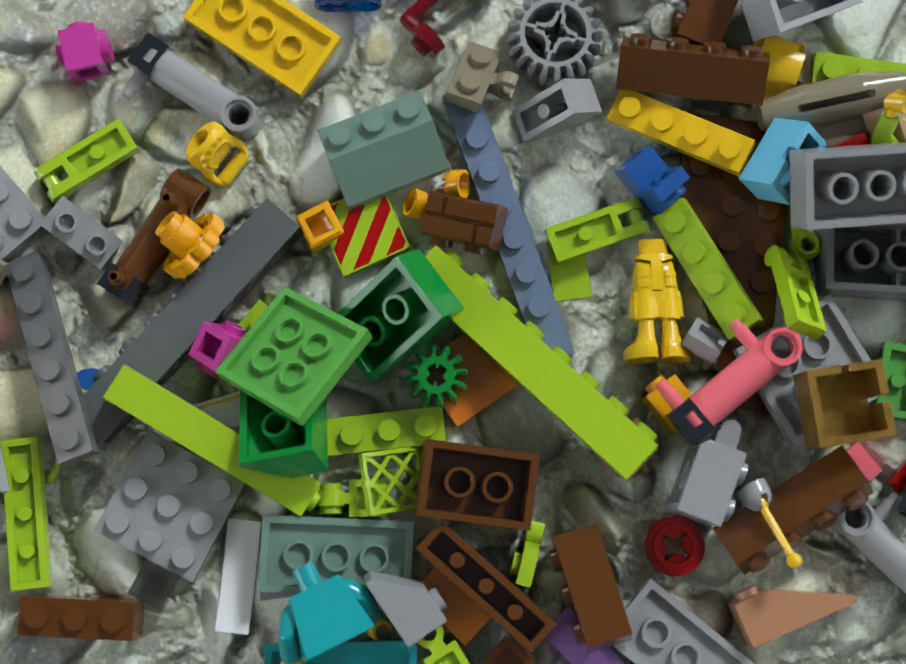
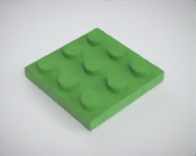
(294, 355)

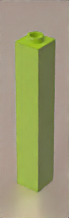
(204, 437)

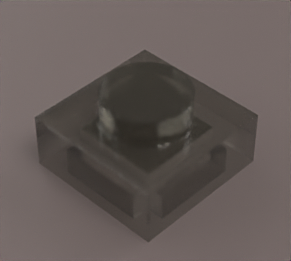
(154, 585)

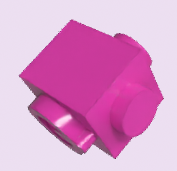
(85, 51)
(214, 344)

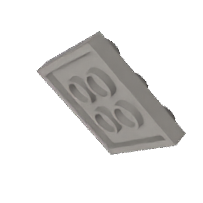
(832, 349)
(170, 506)

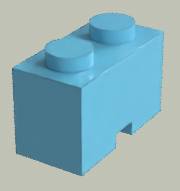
(769, 167)

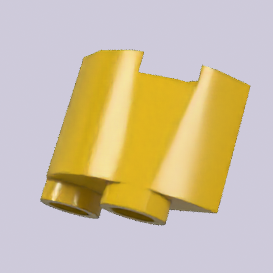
(784, 64)

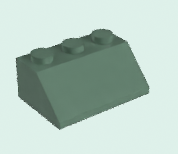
(384, 150)

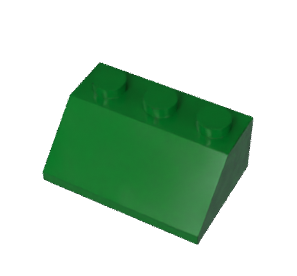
(280, 445)

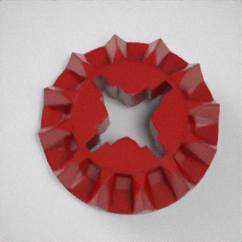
(691, 543)

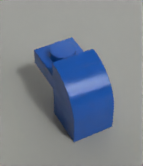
(651, 179)

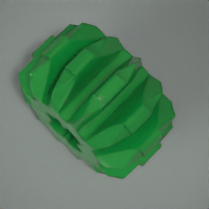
(424, 376)

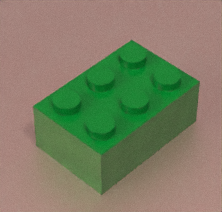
(401, 311)

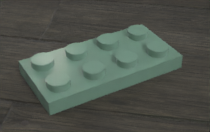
(334, 547)

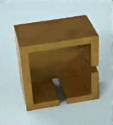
(837, 406)

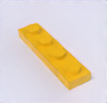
(681, 131)

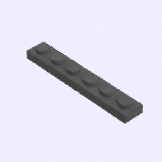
(51, 359)

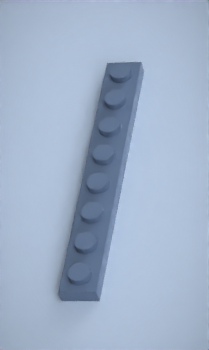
(517, 246)

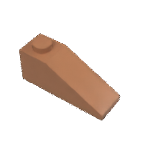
(772, 613)

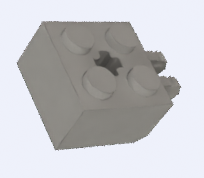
(709, 477)

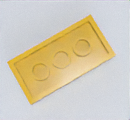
(269, 37)

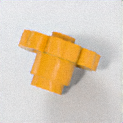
(188, 241)

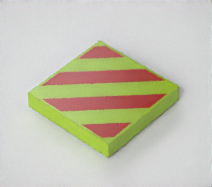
(369, 235)

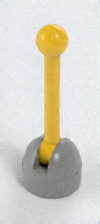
(757, 497)

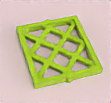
(368, 484)

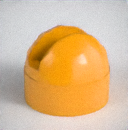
(457, 183)
(415, 203)

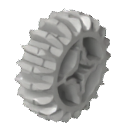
(568, 42)

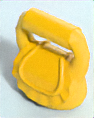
(208, 150)

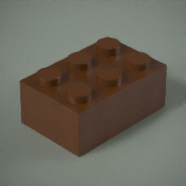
(476, 484)

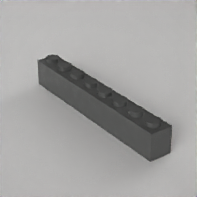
(207, 297)

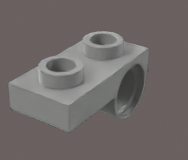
(81, 232)

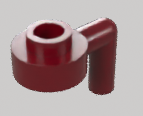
(425, 38)

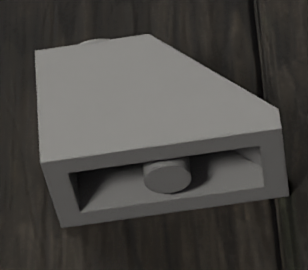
(557, 109)
(407, 604)

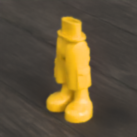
(655, 299)

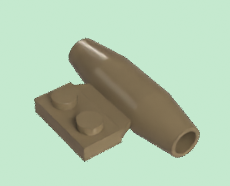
(833, 104)

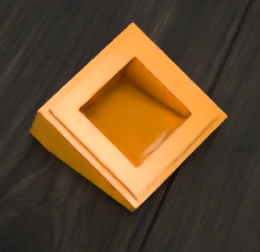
(320, 226)

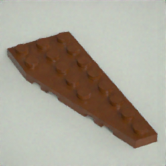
(741, 231)

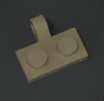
(477, 76)

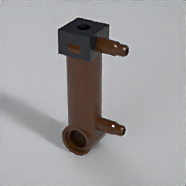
(145, 252)

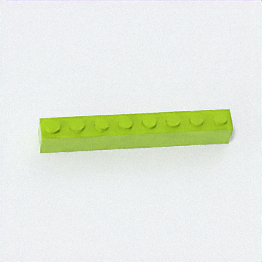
(545, 371)

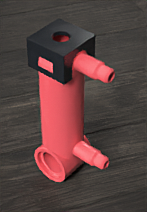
(732, 385)

